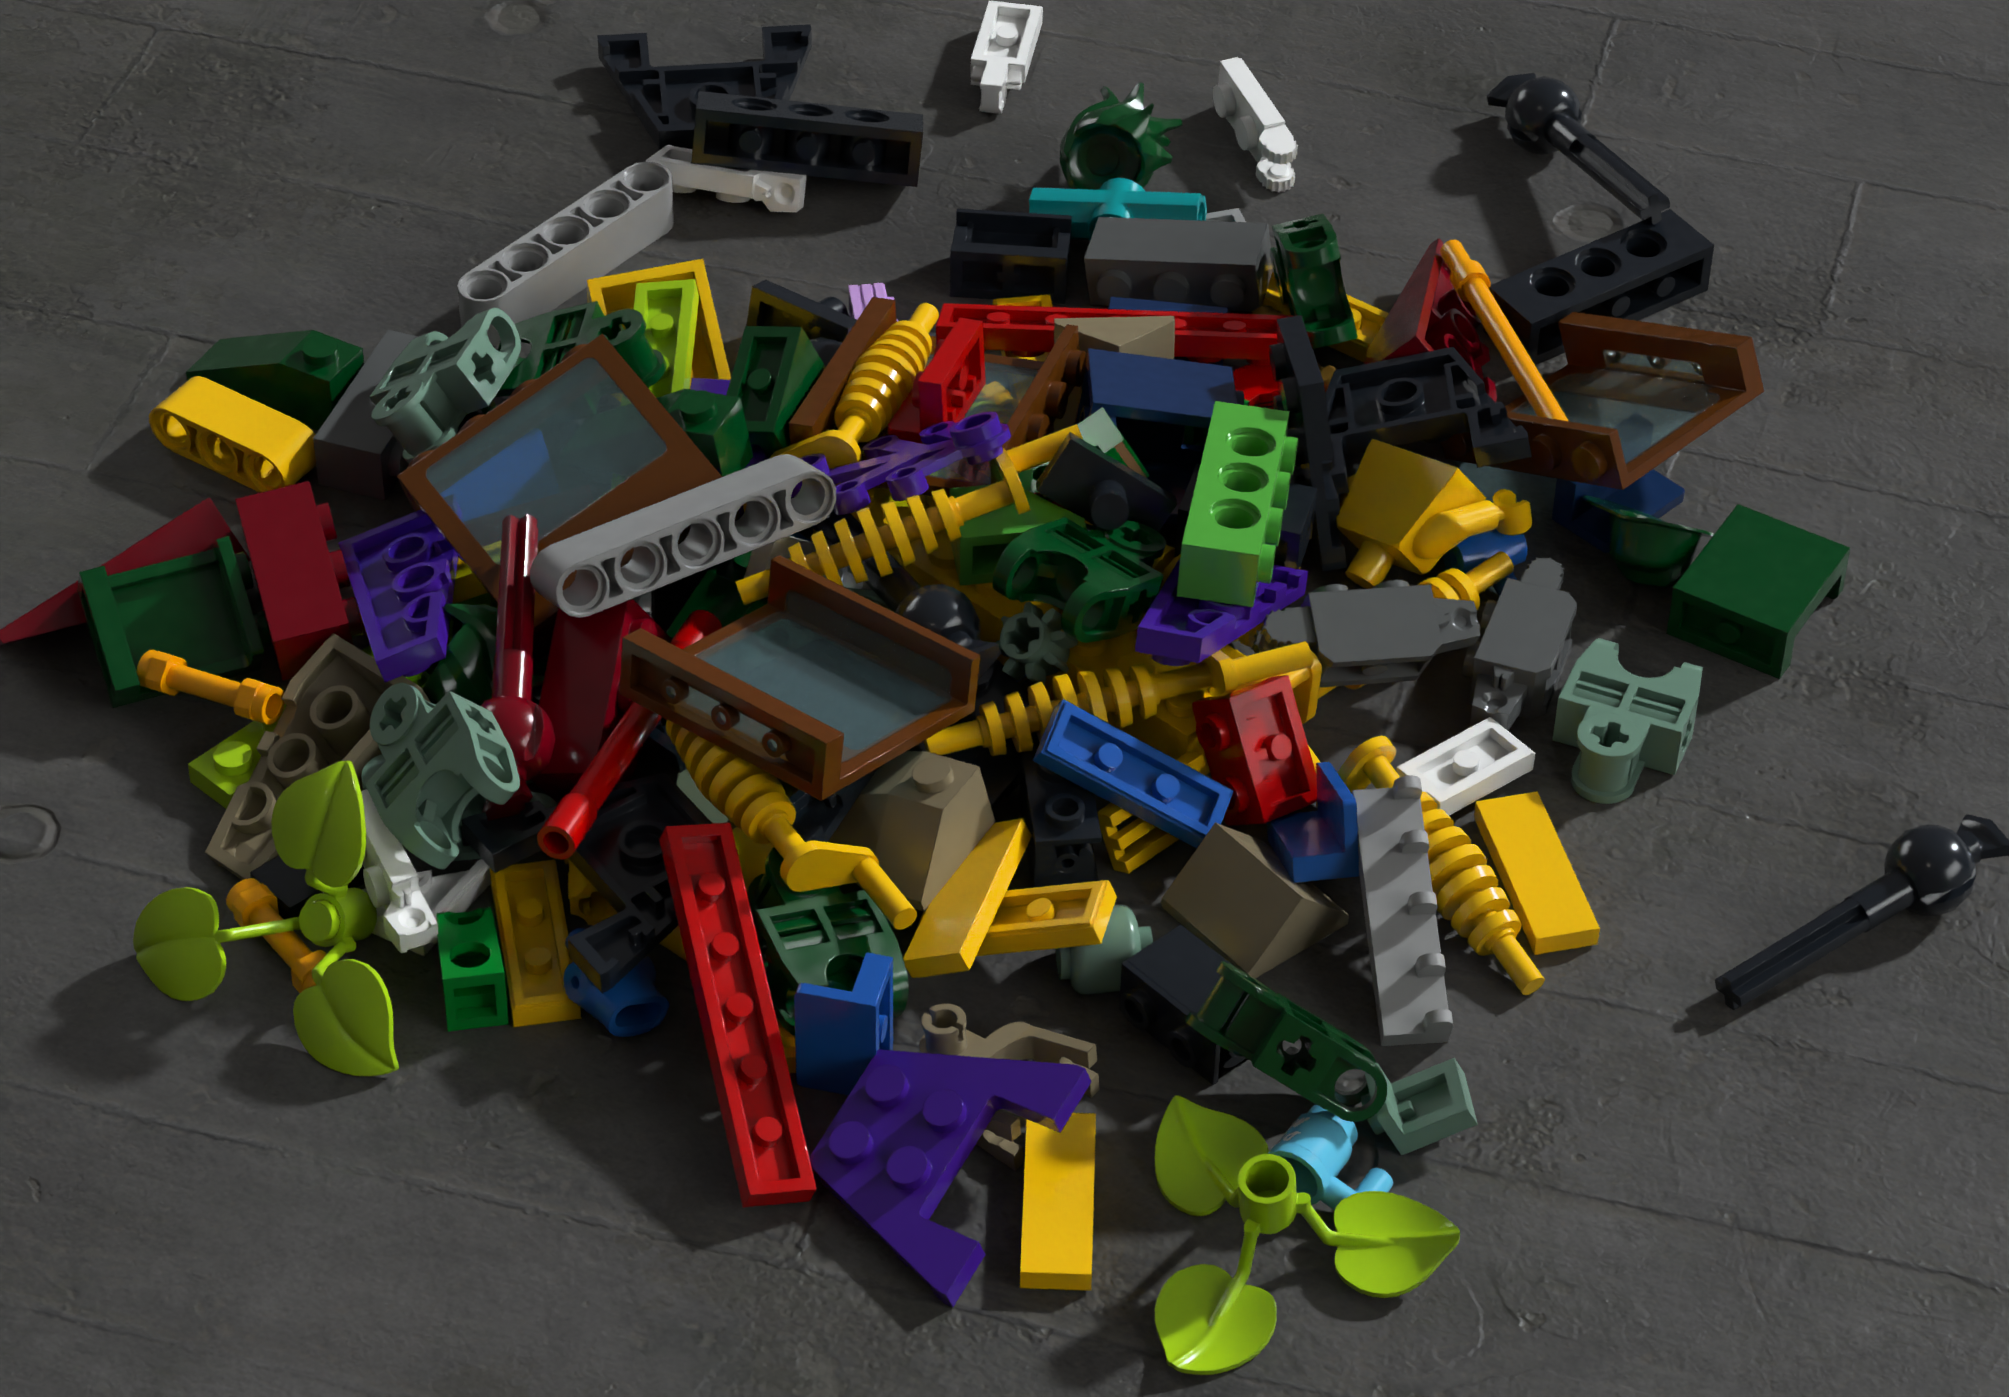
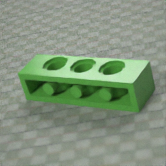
(1237, 505)

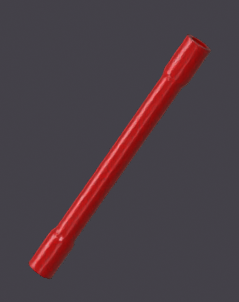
(579, 808)

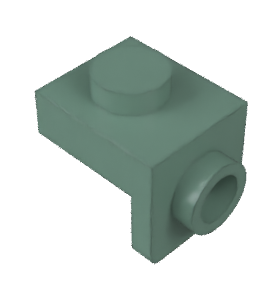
(1423, 1106)

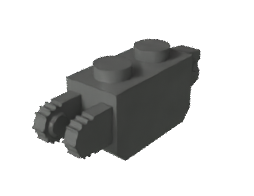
(1372, 632)
(1521, 646)

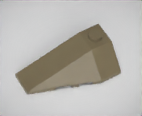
(322, 724)
(918, 820)

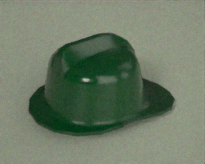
(1648, 547)

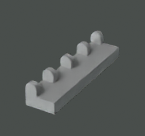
(1401, 915)

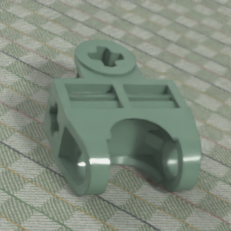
(443, 381)
(1623, 722)
(434, 768)

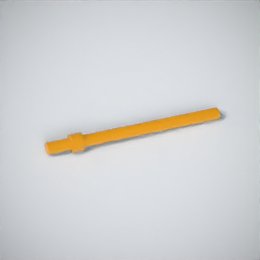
(1473, 287)

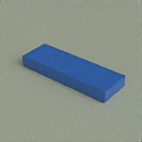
(1131, 774)

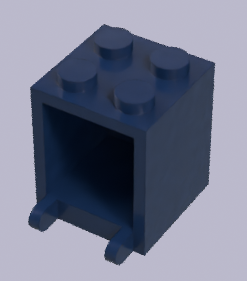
(1152, 405)

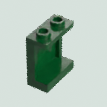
(772, 379)
(1755, 589)
(177, 607)

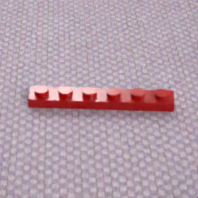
(1198, 335)
(737, 1015)

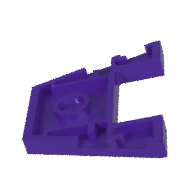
(911, 1133)

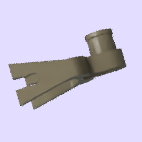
(1015, 1041)

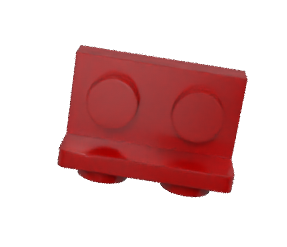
(946, 385)
(1257, 750)

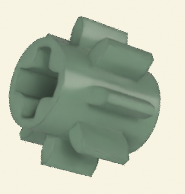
(1034, 644)

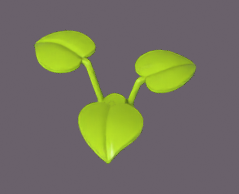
(349, 1011)
(1218, 1321)

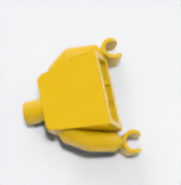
(1416, 510)

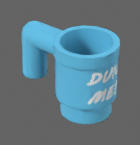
(1318, 1149)

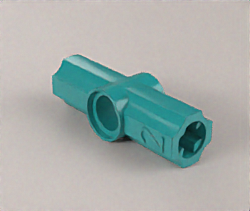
(1115, 199)

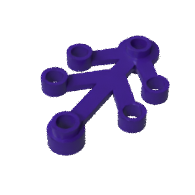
(907, 463)

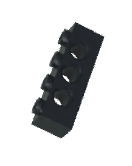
(807, 139)
(1613, 276)

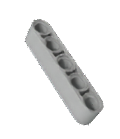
(571, 247)
(657, 528)

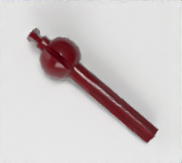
(520, 719)

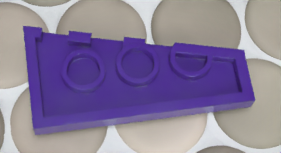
(401, 584)
(1193, 629)

